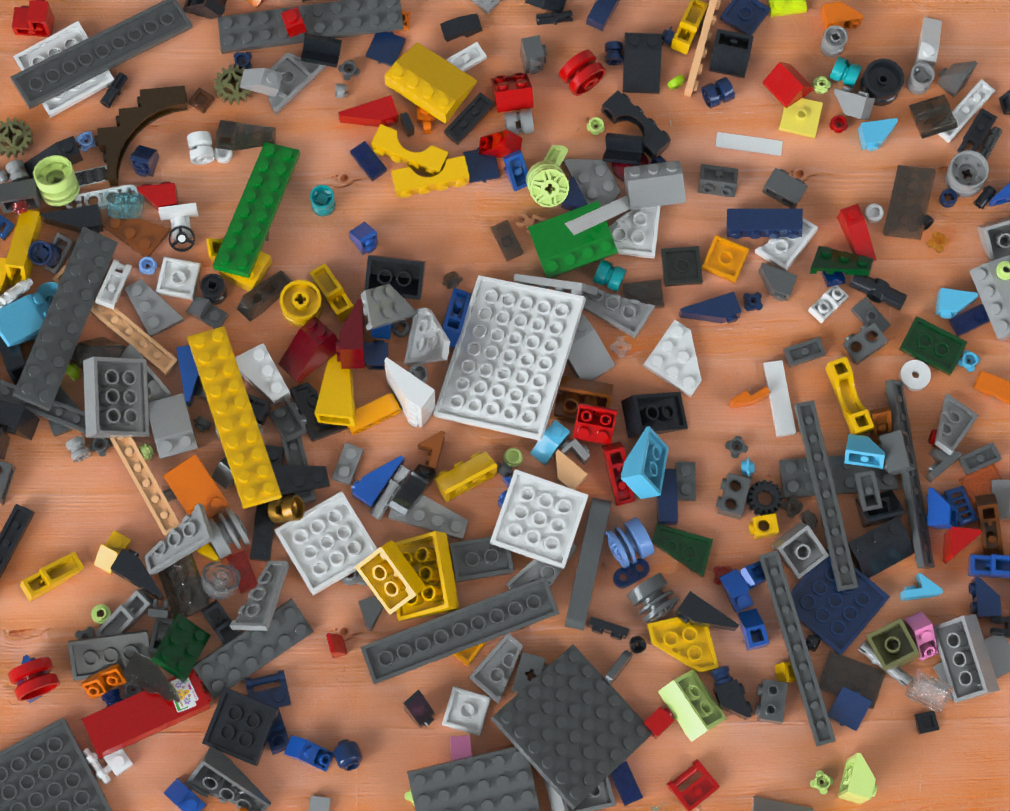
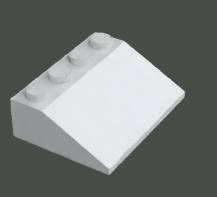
(412, 394)

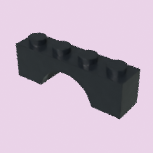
(620, 109)

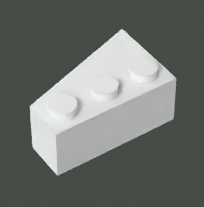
(262, 374)

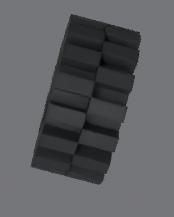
(772, 489)

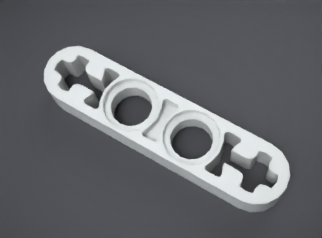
(101, 195)

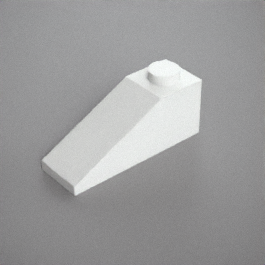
(929, 42)

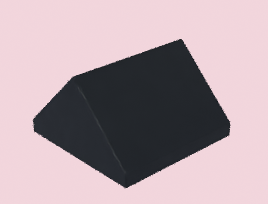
(890, 510)

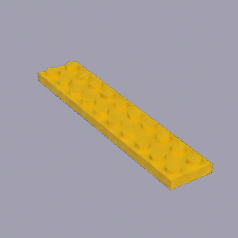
(234, 417)

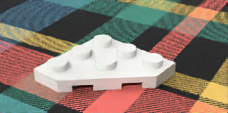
(637, 232)
(426, 339)
(676, 359)

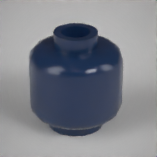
(347, 755)

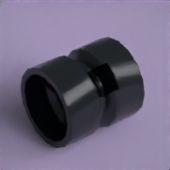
(213, 288)

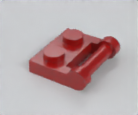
(697, 791)

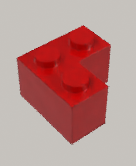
(33, 19)

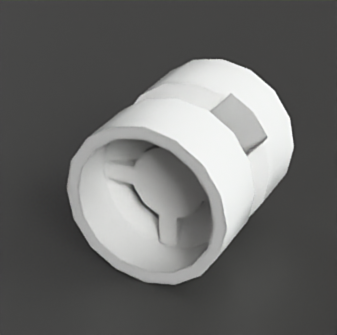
(200, 145)

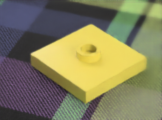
(801, 118)

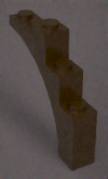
(152, 105)

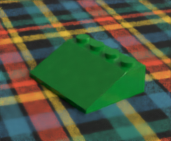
(565, 252)

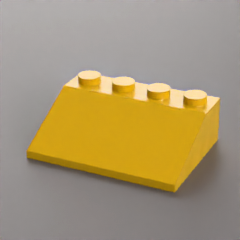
(429, 82)
(432, 562)

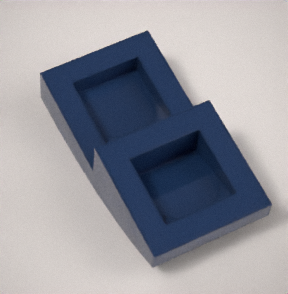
(278, 737)

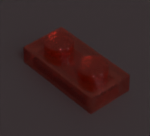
(241, 563)

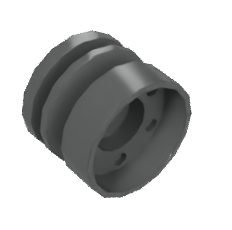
(653, 598)

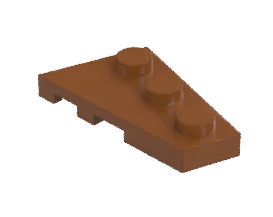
(137, 233)

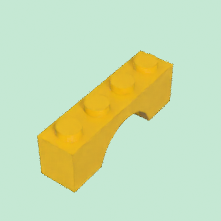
(430, 160)
(408, 182)
(854, 412)

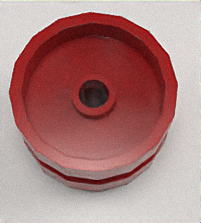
(582, 72)
(33, 679)

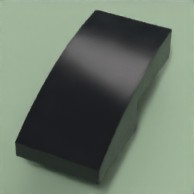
(459, 26)

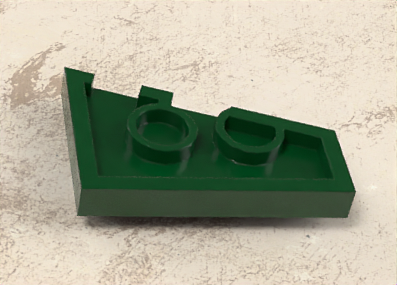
(840, 261)
(684, 547)

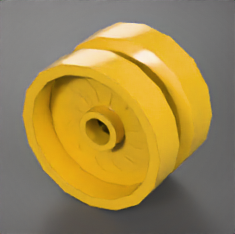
(300, 292)

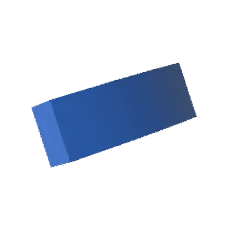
(989, 566)

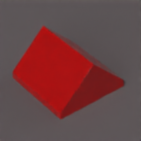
(787, 84)
(956, 540)

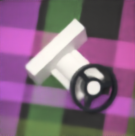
(180, 223)

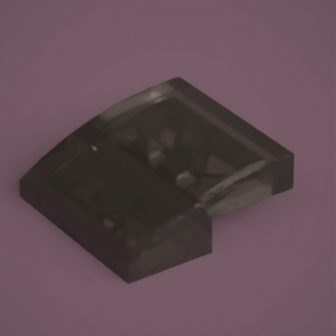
(933, 116)

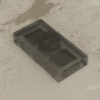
(506, 240)

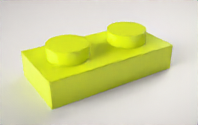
(787, 7)

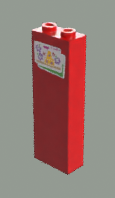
(144, 715)

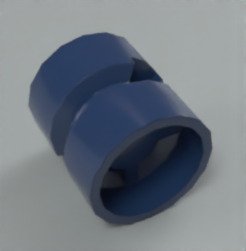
(718, 92)
(44, 254)

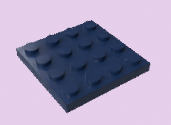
(835, 614)

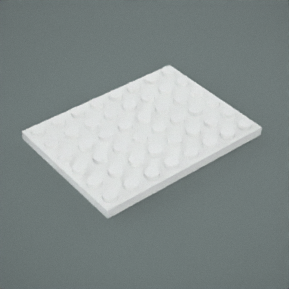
(510, 357)

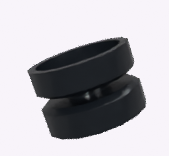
(882, 81)

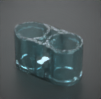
(125, 205)

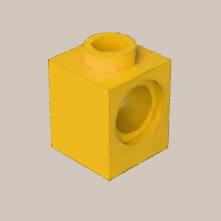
(771, 522)

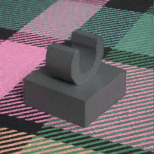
(160, 612)

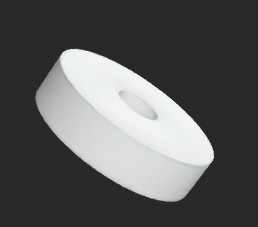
(920, 369)

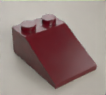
(351, 340)
(308, 350)

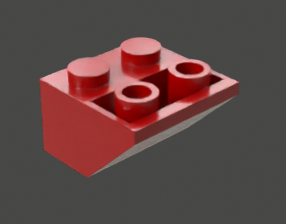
(512, 92)
(594, 423)

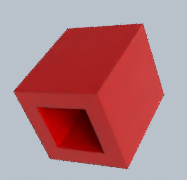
(293, 22)
(659, 721)

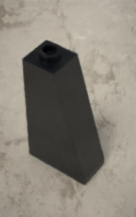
(13, 359)

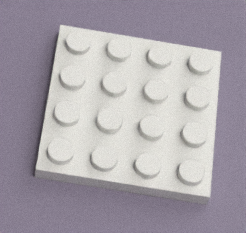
(52, 45)
(539, 519)
(326, 542)

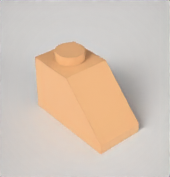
(567, 472)

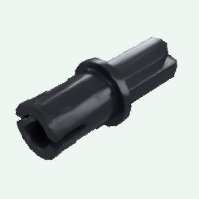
(554, 17)
(114, 90)

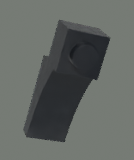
(413, 489)

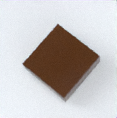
(201, 100)

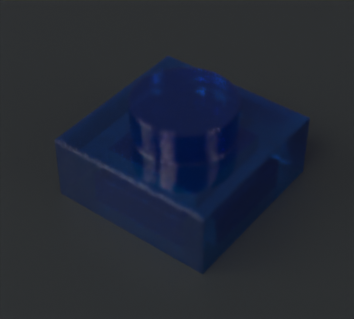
(833, 280)

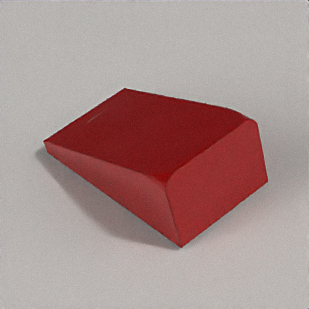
(336, 645)

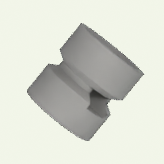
(833, 41)
(920, 78)
(525, 122)

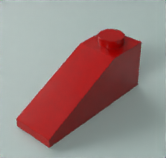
(372, 113)
(856, 231)
(614, 459)

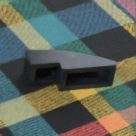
(219, 621)

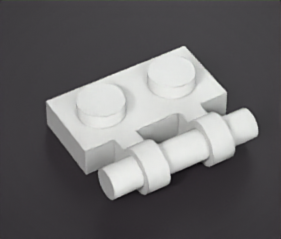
(16, 291)
(117, 762)

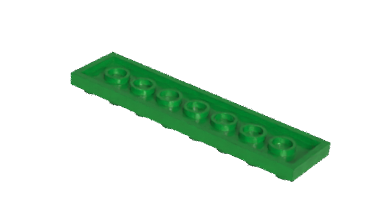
(256, 210)

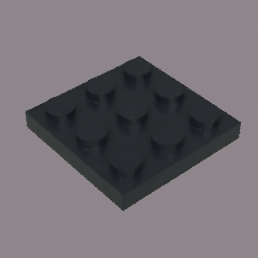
(240, 726)

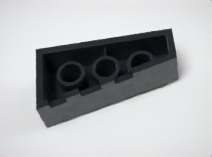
(17, 420)

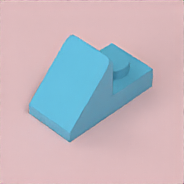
(925, 589)

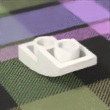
(828, 303)

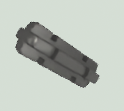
(990, 142)

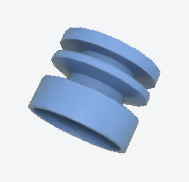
(632, 541)

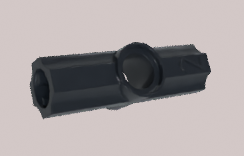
(878, 291)

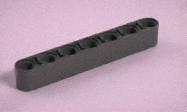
(588, 564)

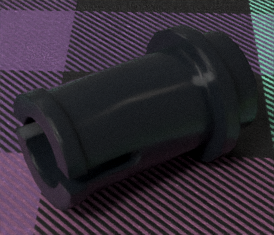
(988, 193)

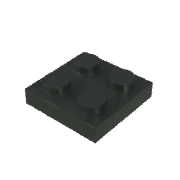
(681, 266)

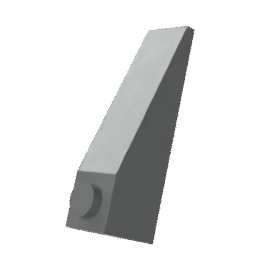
(222, 779)

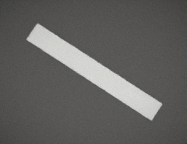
(599, 215)

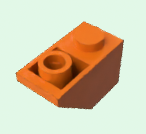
(841, 15)

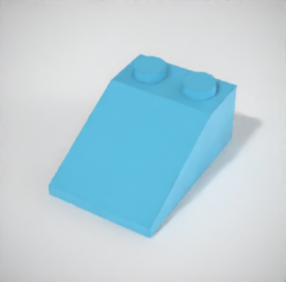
(22, 319)
(646, 465)

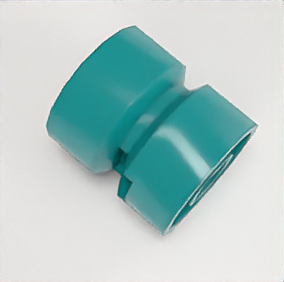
(846, 72)
(322, 200)
(609, 275)

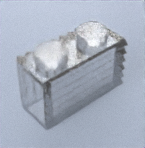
(929, 691)

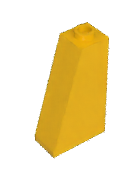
(27, 231)
(336, 396)

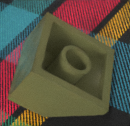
(893, 645)

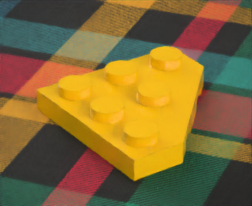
(685, 643)

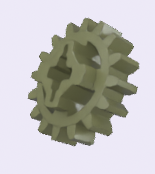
(224, 86)
(20, 138)

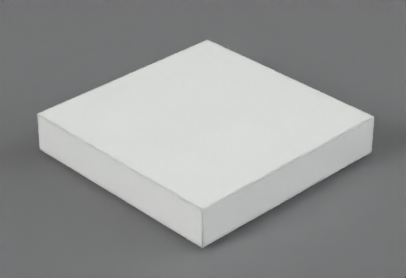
(178, 278)
(466, 711)

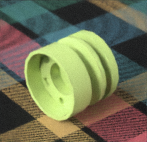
(538, 179)
(56, 180)

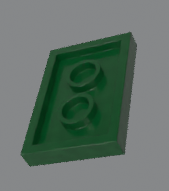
(933, 345)
(180, 647)

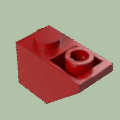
(499, 144)
(159, 195)

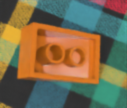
(194, 485)

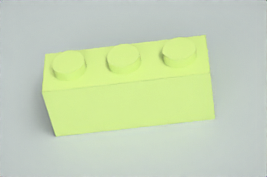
(692, 705)
(857, 781)

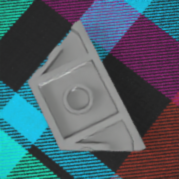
(294, 79)
(593, 180)
(385, 306)

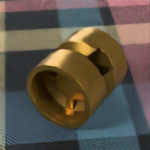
(286, 509)

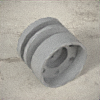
(969, 164)
(227, 532)

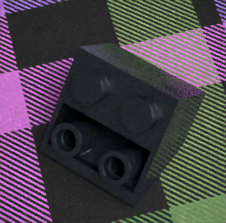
(731, 53)

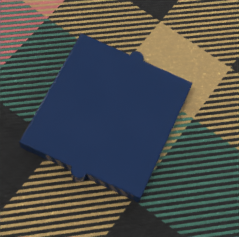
(385, 48)
(481, 166)
(849, 708)

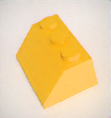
(466, 475)
(390, 577)

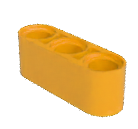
(375, 413)

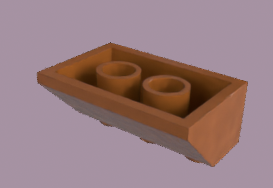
(576, 391)

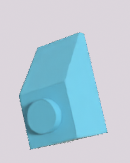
(874, 133)
(952, 302)
(552, 440)
(863, 452)

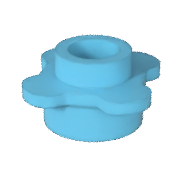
(967, 355)
(747, 467)

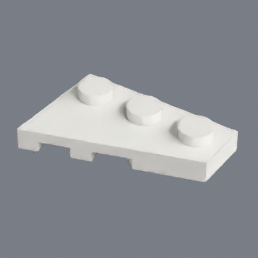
(783, 250)

